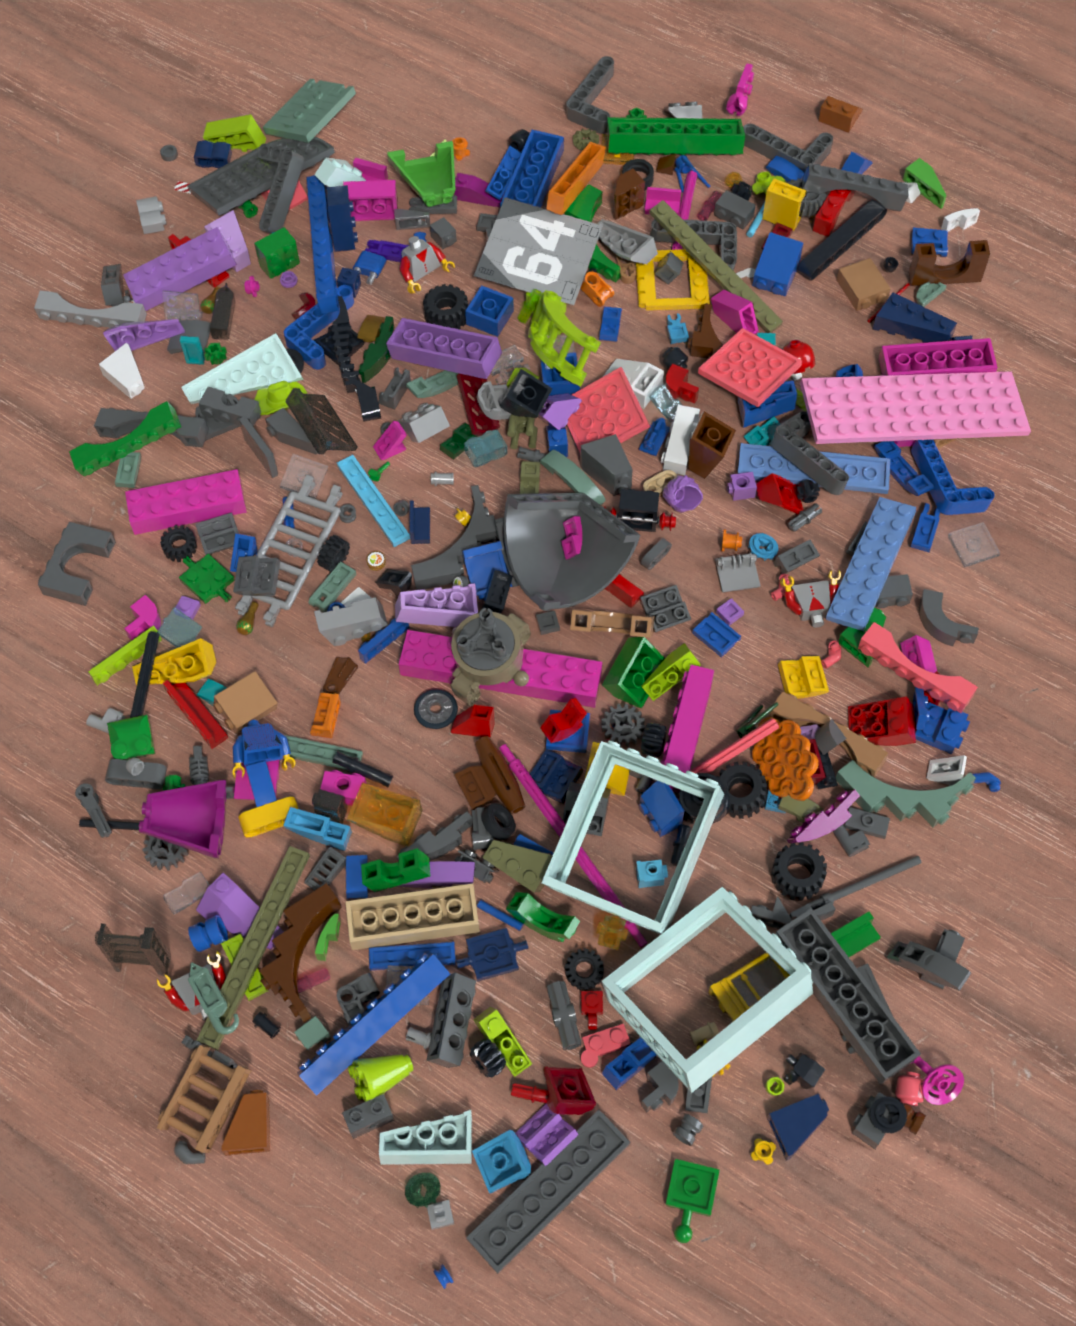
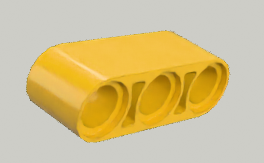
(266, 817)

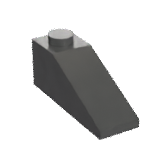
(112, 285)
(288, 431)

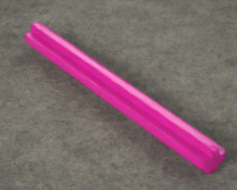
(686, 201)

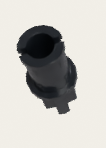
(679, 844)

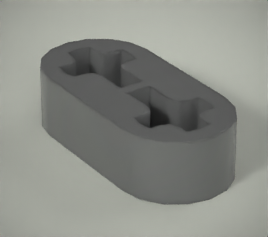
(656, 554)

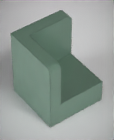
(312, 1033)

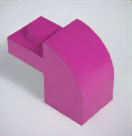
(146, 615)

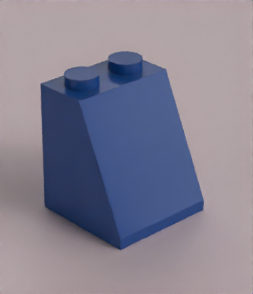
(778, 264)

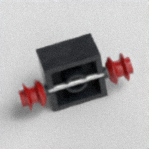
(640, 511)

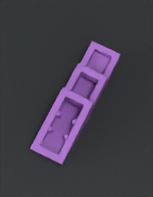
(446, 874)

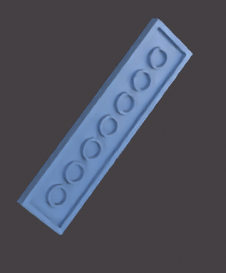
(864, 472)
(871, 564)

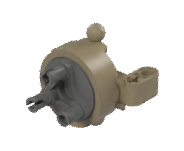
(488, 653)

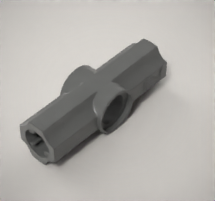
(564, 1015)

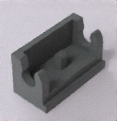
(395, 389)
(796, 557)

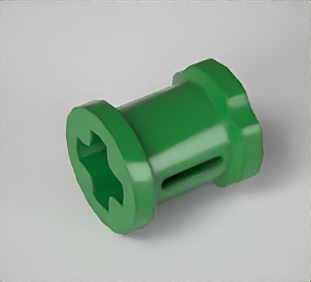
(247, 207)

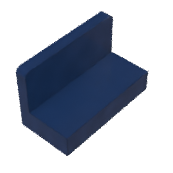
(419, 524)

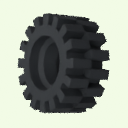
(178, 534)
(333, 553)
(584, 982)

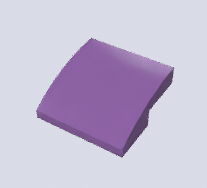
(546, 1135)

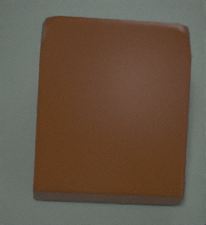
(666, 164)

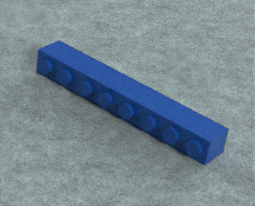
(373, 1023)

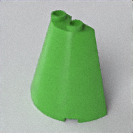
(429, 176)

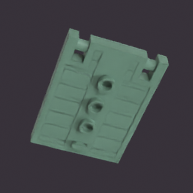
(309, 110)

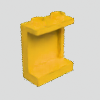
(783, 204)

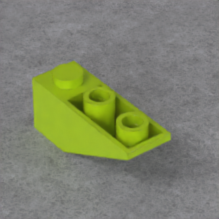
(670, 672)
(495, 1029)

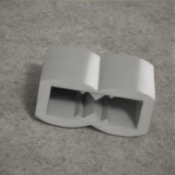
(150, 215)

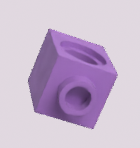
(743, 479)

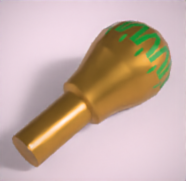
(208, 303)
(246, 623)

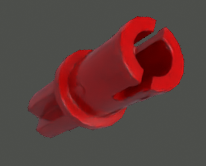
(529, 1093)

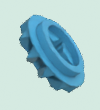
(763, 540)

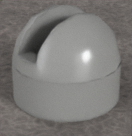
(134, 766)

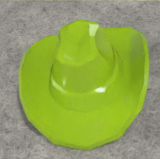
(274, 397)

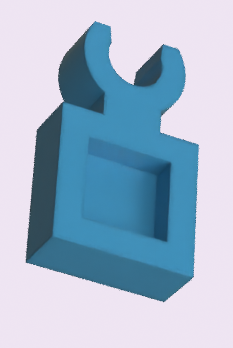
(676, 330)

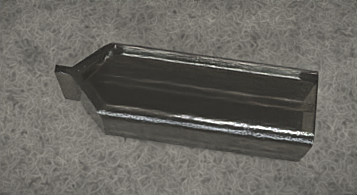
(222, 314)

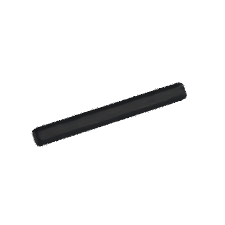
(145, 674)

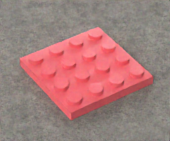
(750, 367)
(607, 410)

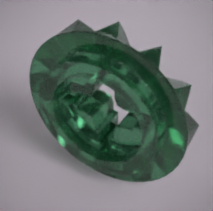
(414, 1186)

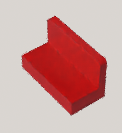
(625, 591)

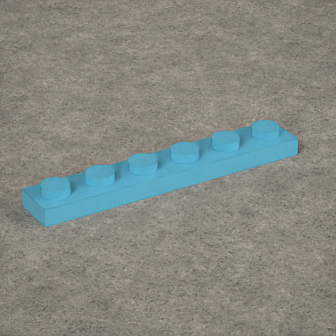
(373, 501)

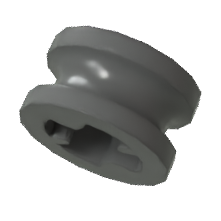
(347, 519)

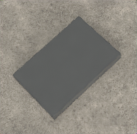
(258, 446)

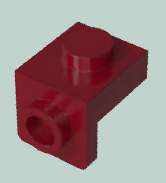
(308, 301)

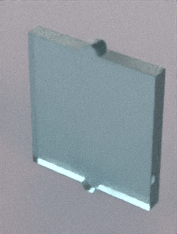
(179, 628)

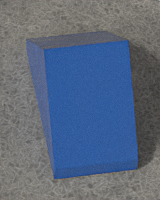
(856, 163)

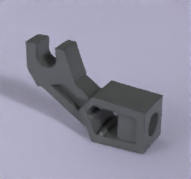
(192, 1045)

